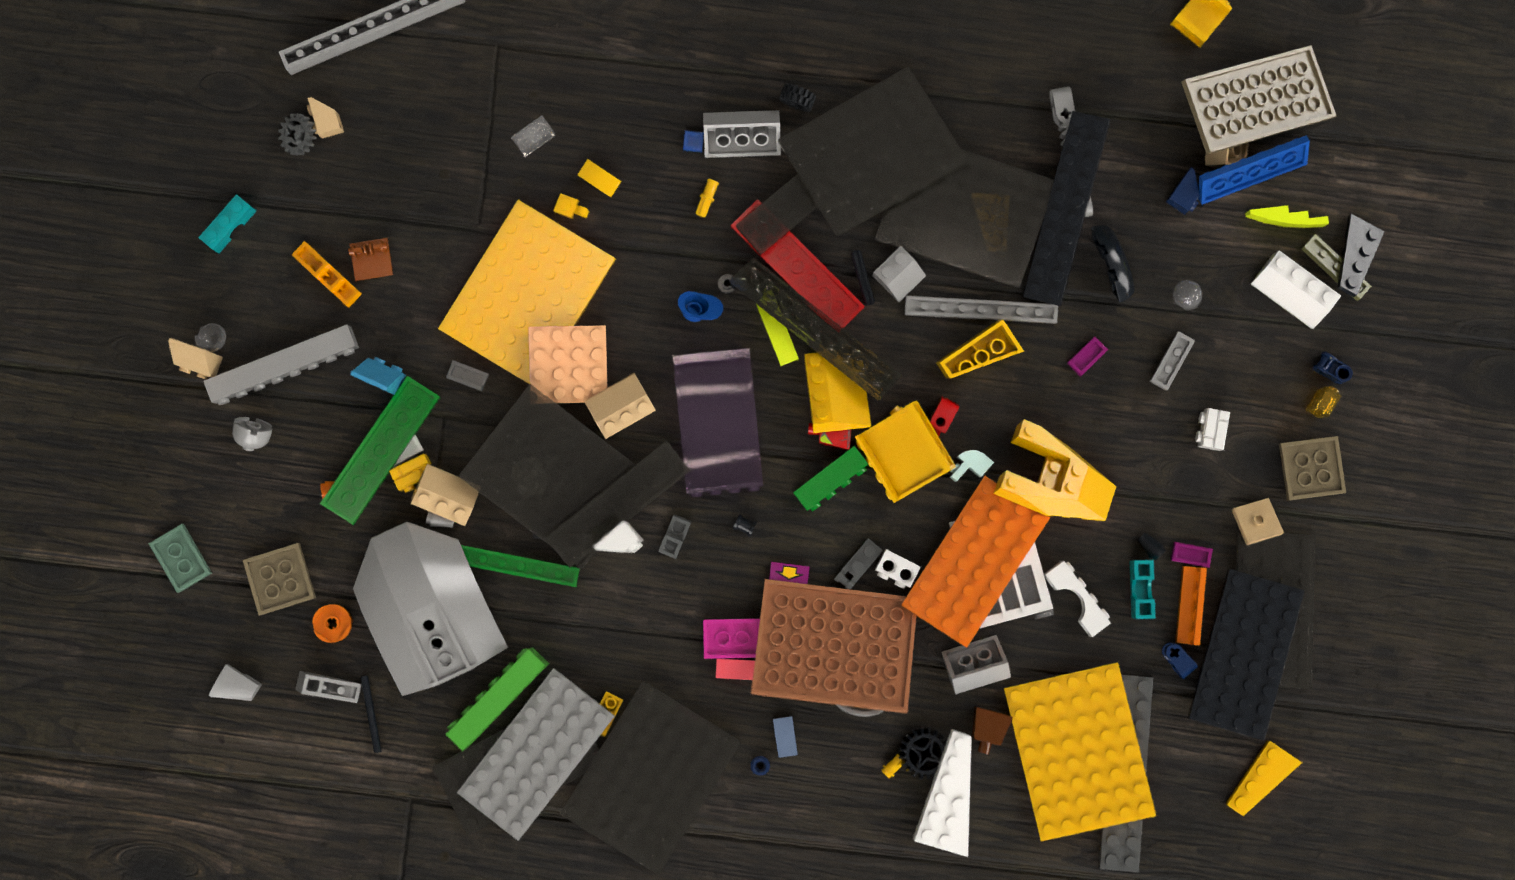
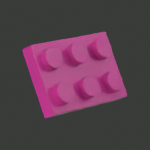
(730, 638)

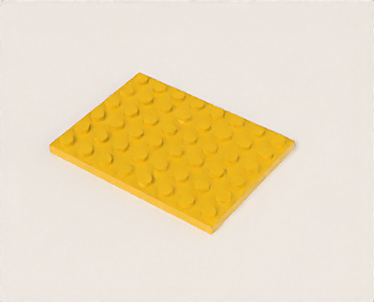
(525, 279)
(1079, 752)

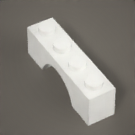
(1092, 617)

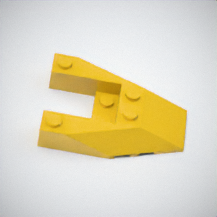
(1066, 482)

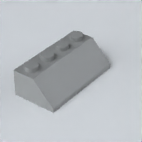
(741, 133)

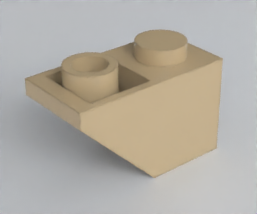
(326, 119)

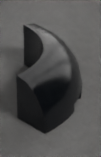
(1116, 261)

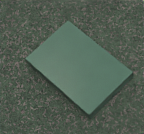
(180, 558)

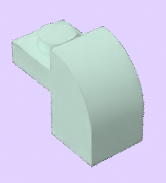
(972, 460)

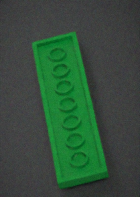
(380, 450)

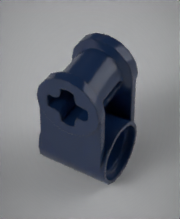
(1329, 367)
(1181, 661)

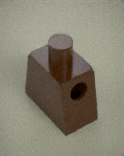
(989, 728)

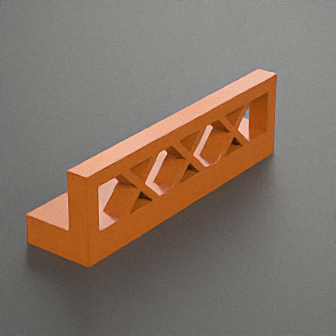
(1191, 605)

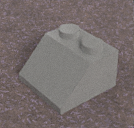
(899, 274)

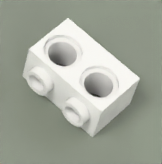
(898, 565)

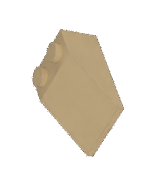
(194, 359)

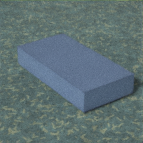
(785, 736)

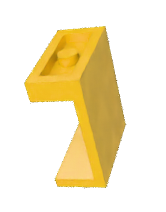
(1201, 18)

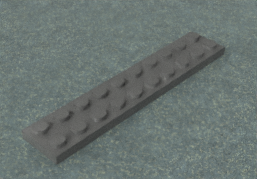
(1122, 842)

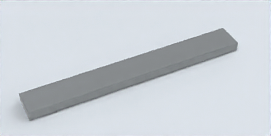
(980, 309)

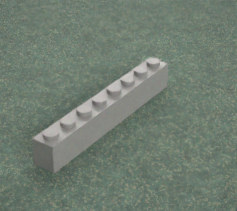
(281, 364)

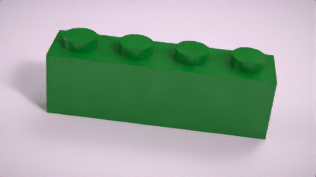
(831, 478)

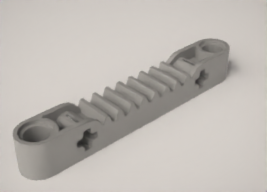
(1062, 102)

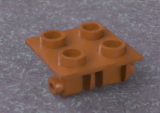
(371, 259)

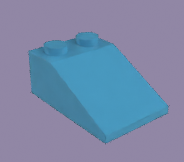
(380, 375)

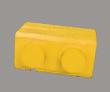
(409, 473)

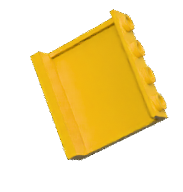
(905, 452)

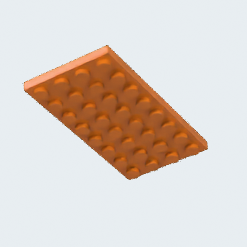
(974, 563)

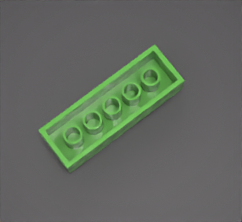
(494, 701)

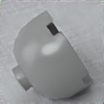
(251, 434)

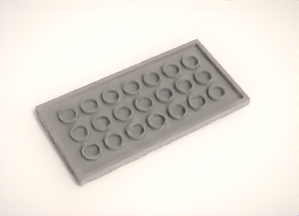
(536, 754)

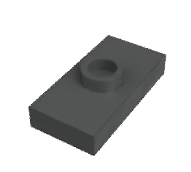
(467, 375)

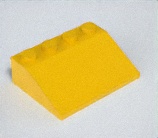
(834, 398)

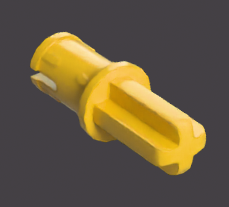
(706, 198)

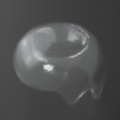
(1187, 294)
(211, 337)

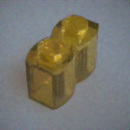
(1324, 402)

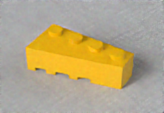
(983, 349)

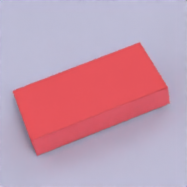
(735, 669)

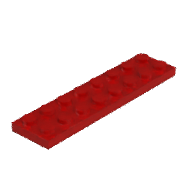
(808, 276)

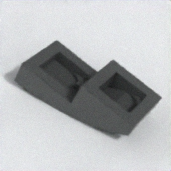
(675, 536)

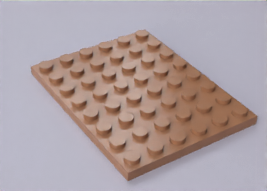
(834, 646)

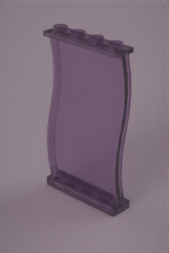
(718, 422)

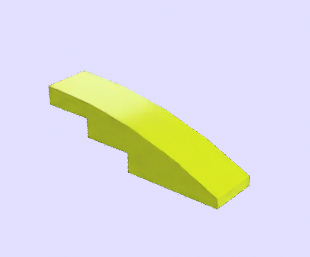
(1281, 217)
(779, 338)

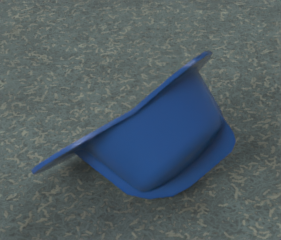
(699, 306)

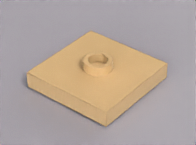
(1257, 521)

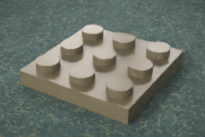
(1312, 468)
(279, 579)

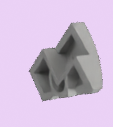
(234, 685)

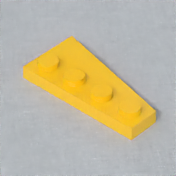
(1262, 777)

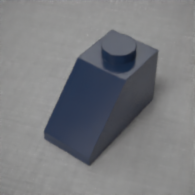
(1185, 193)

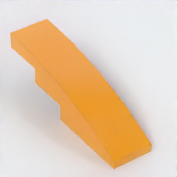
(326, 274)

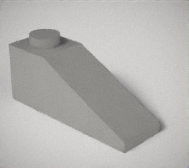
(327, 687)

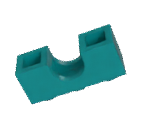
(218, 232)
(1140, 584)

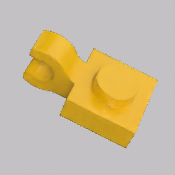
(568, 207)

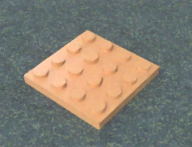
(568, 361)

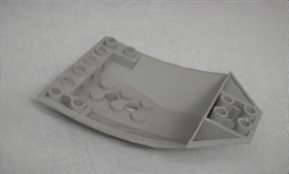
(420, 577)

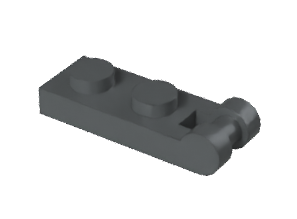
(858, 563)

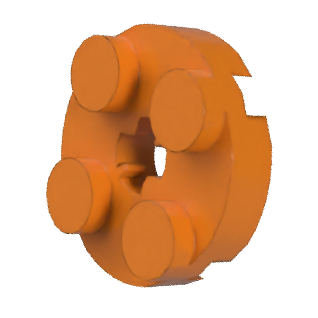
(321, 624)

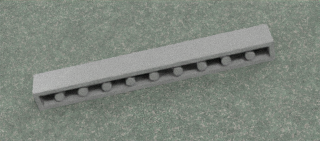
(361, 32)

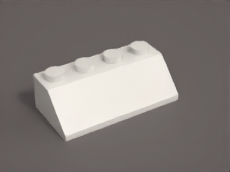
(1295, 289)
(621, 539)

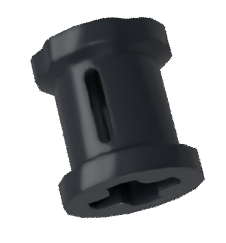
(744, 525)

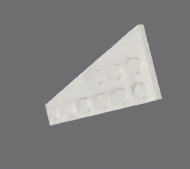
(946, 810)

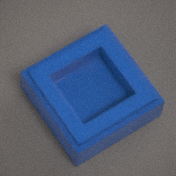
(693, 141)

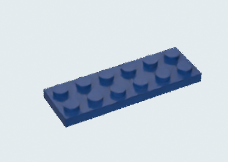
(1253, 169)

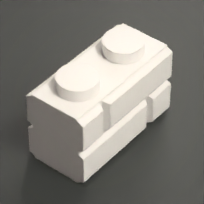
(1213, 429)

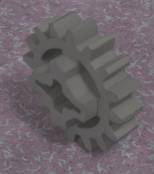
(297, 134)

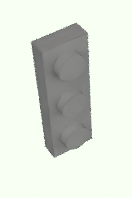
(1172, 361)

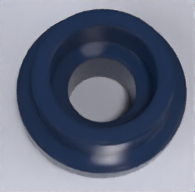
(764, 770)

